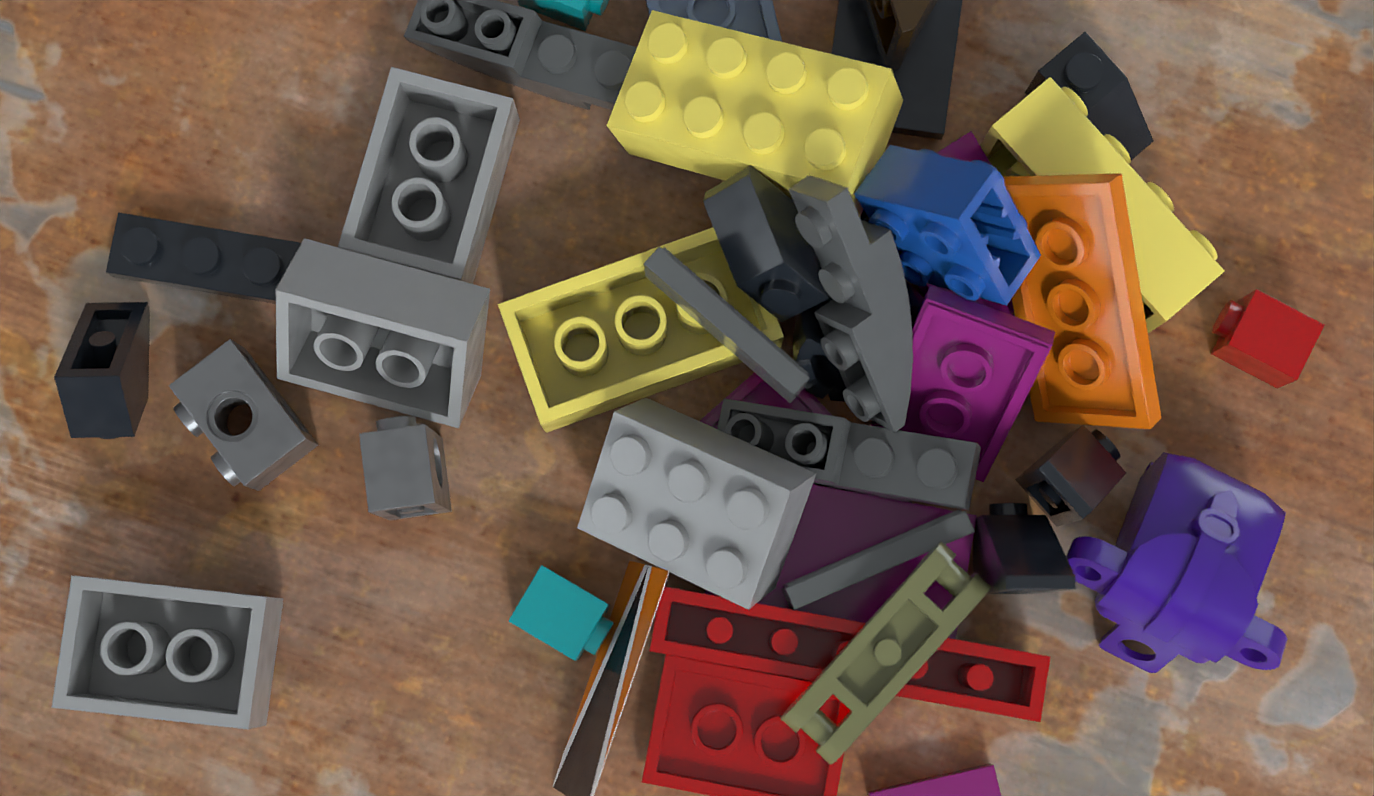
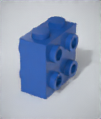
(950, 223)

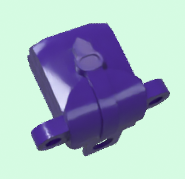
(1186, 569)

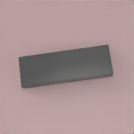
(726, 324)
(876, 559)

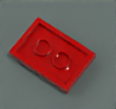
(724, 734)

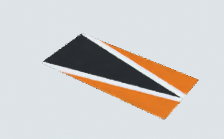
(610, 680)

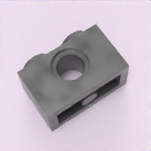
(218, 386)
(404, 469)

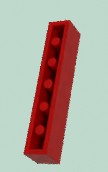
(805, 644)

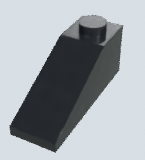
(1019, 552)

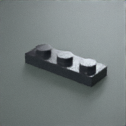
(199, 258)

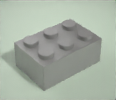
(431, 175)
(380, 332)
(695, 501)
(167, 653)

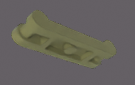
(886, 652)

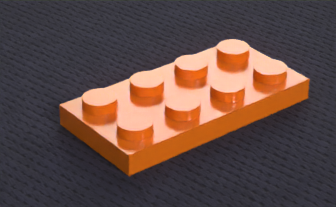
(1091, 299)

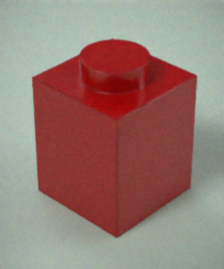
(1265, 338)

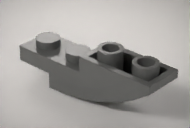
(523, 49)
(869, 312)
(859, 455)

